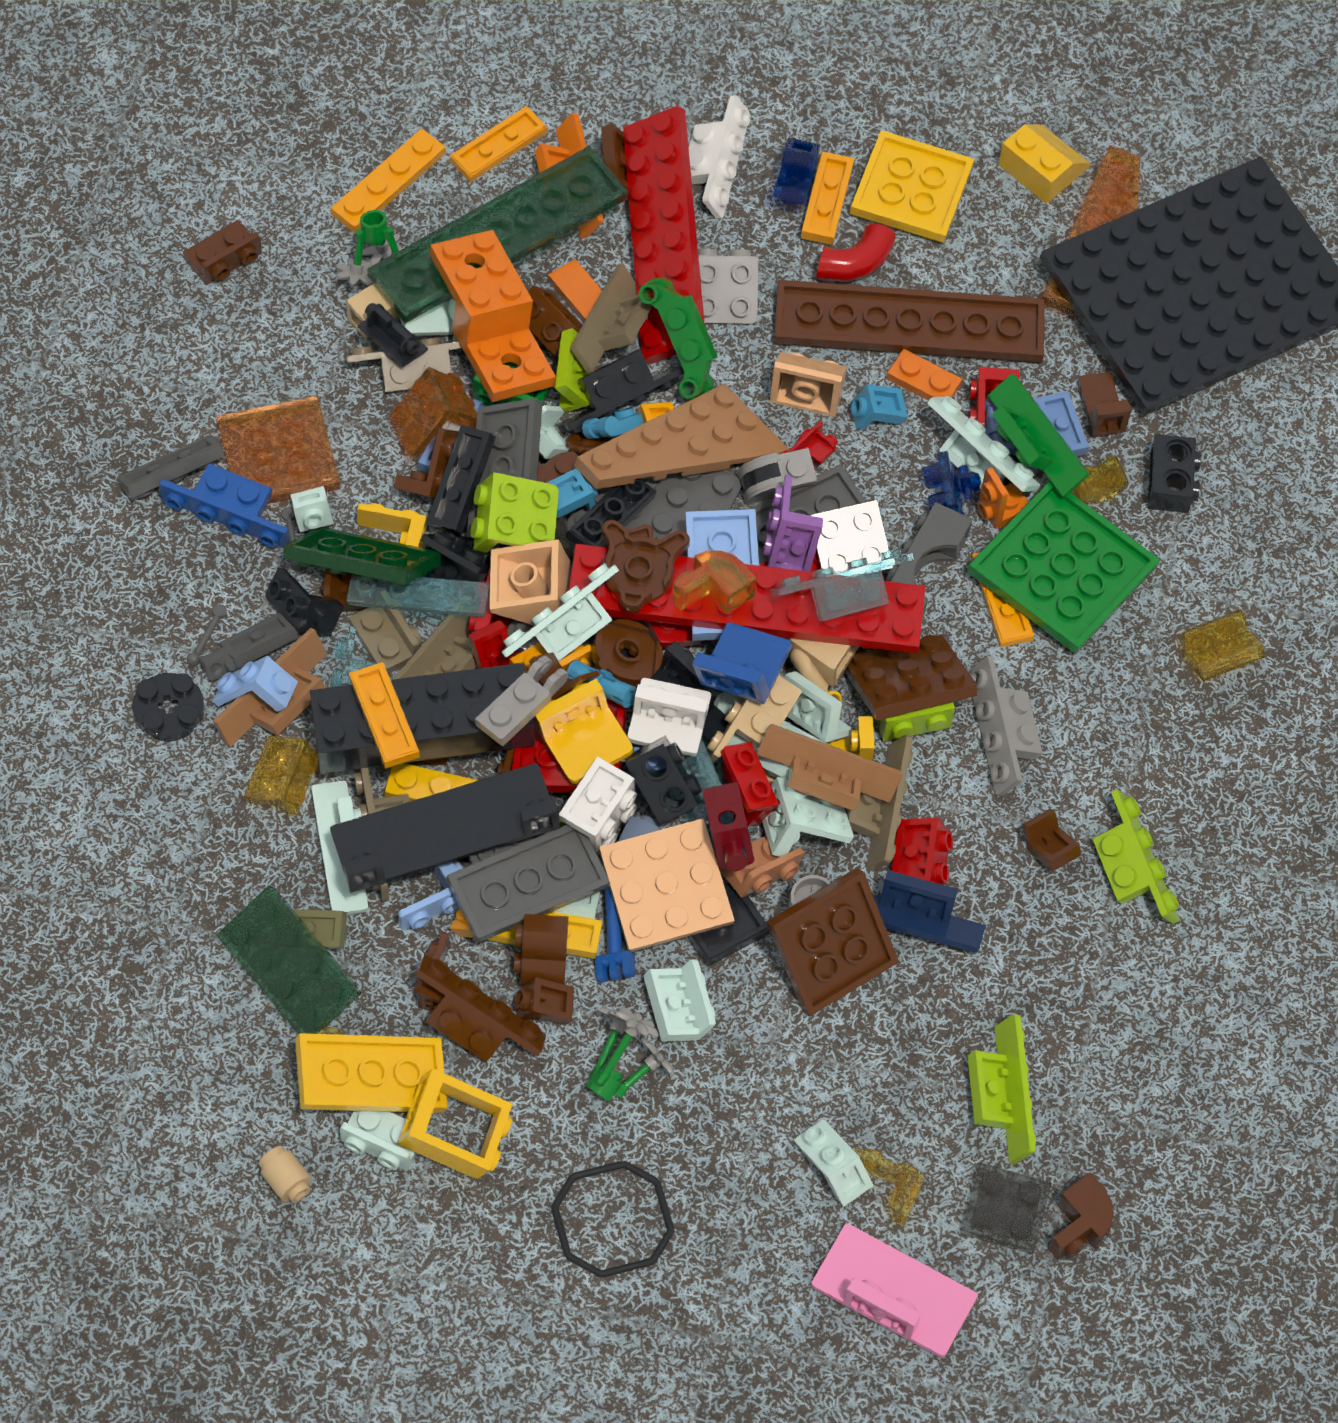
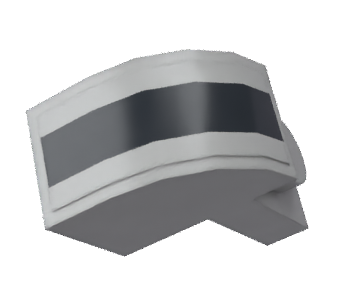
(766, 472)

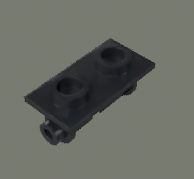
(391, 335)

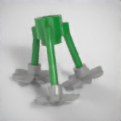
(382, 244)
(604, 1077)

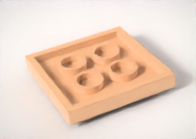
(666, 885)

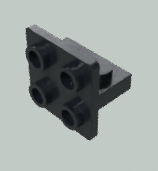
(457, 558)

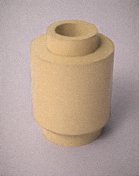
(285, 1174)

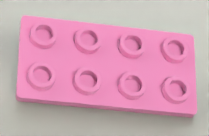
(894, 1290)

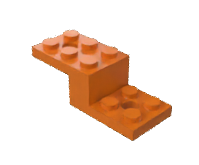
(492, 315)

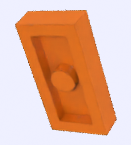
(923, 377)

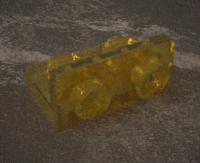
(283, 774)

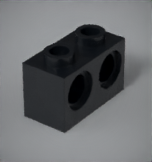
(1170, 473)
(655, 782)

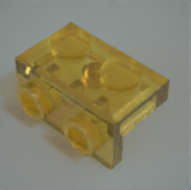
(1220, 646)

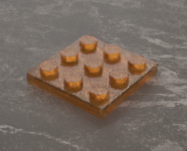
(280, 447)

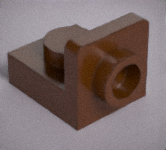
(545, 1001)

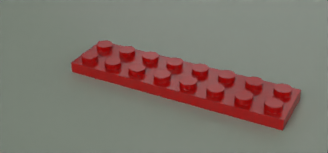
(662, 217)

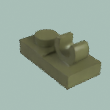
(327, 926)

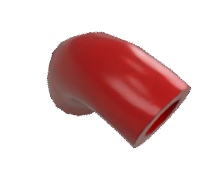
(859, 260)

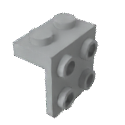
(729, 286)

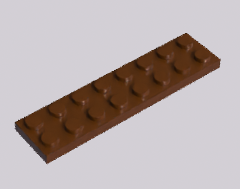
(910, 321)

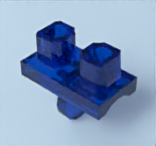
(954, 484)

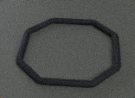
(626, 1267)

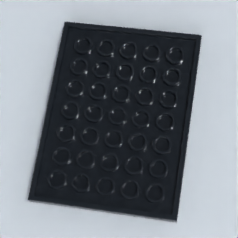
(1199, 284)

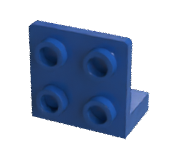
(743, 662)

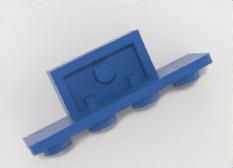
(229, 501)

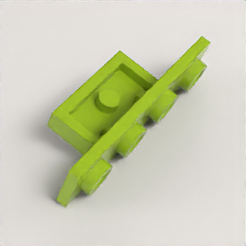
(1130, 861)
(1002, 1089)

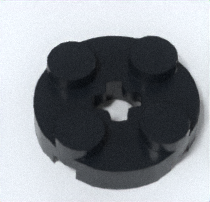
(168, 687)

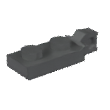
(249, 646)

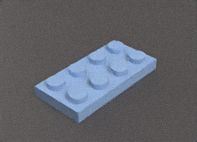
(725, 531)

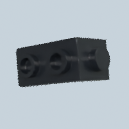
(302, 608)

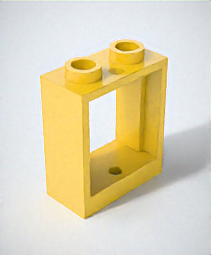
(414, 1128)

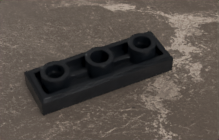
(619, 504)

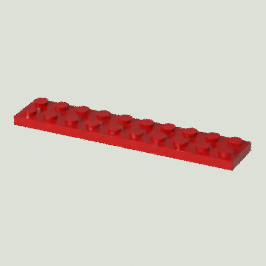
(792, 615)

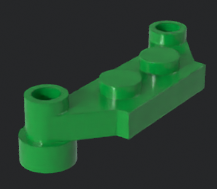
(686, 334)

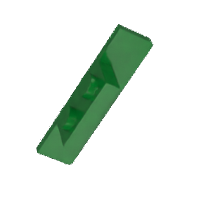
(1035, 436)

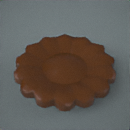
(581, 444)

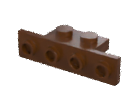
(474, 1017)

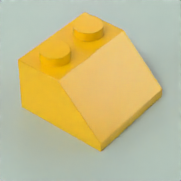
(1041, 161)

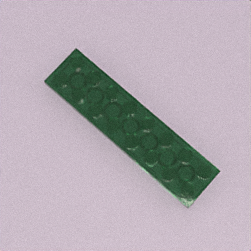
(520, 218)

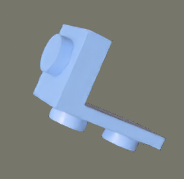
(263, 678)
(420, 913)

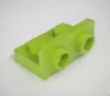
(568, 373)

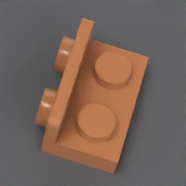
(764, 870)

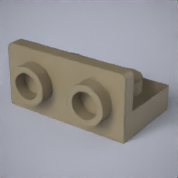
(386, 636)

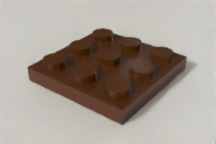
(908, 682)
(832, 942)

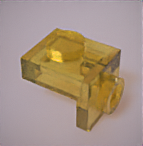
(1103, 482)

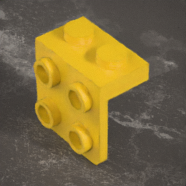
(581, 729)

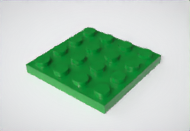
(1063, 566)

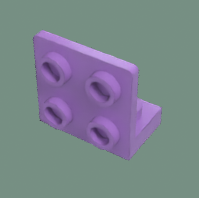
(792, 535)

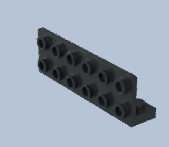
(444, 827)

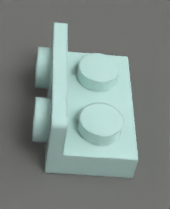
(817, 710)
(377, 1135)

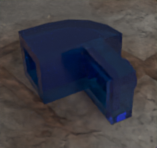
(797, 171)

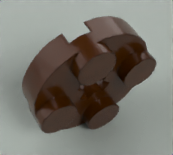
(631, 635)

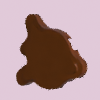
(642, 562)

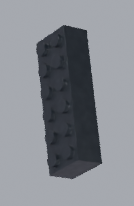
(437, 709)

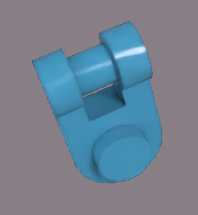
(612, 426)

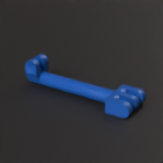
(616, 959)

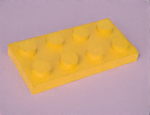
(365, 1071)

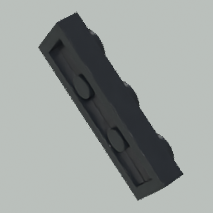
(461, 479)

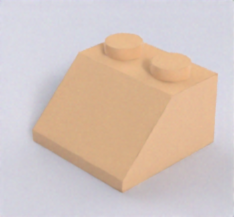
(807, 383)
(528, 579)

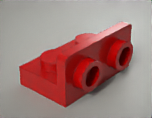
(744, 767)
(923, 849)

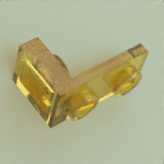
(902, 1175)

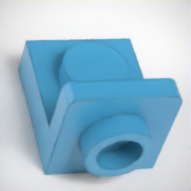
(878, 404)
(573, 492)

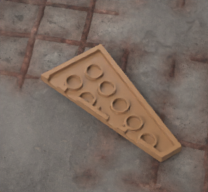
(689, 439)

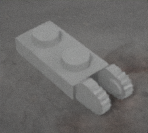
(520, 702)

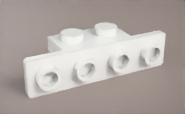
(715, 154)

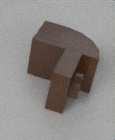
(1091, 1217)

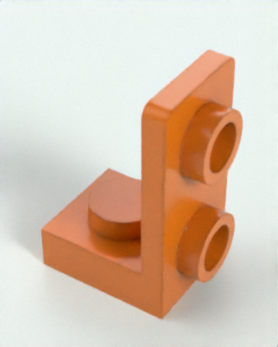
(998, 501)

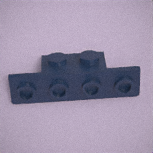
(925, 912)

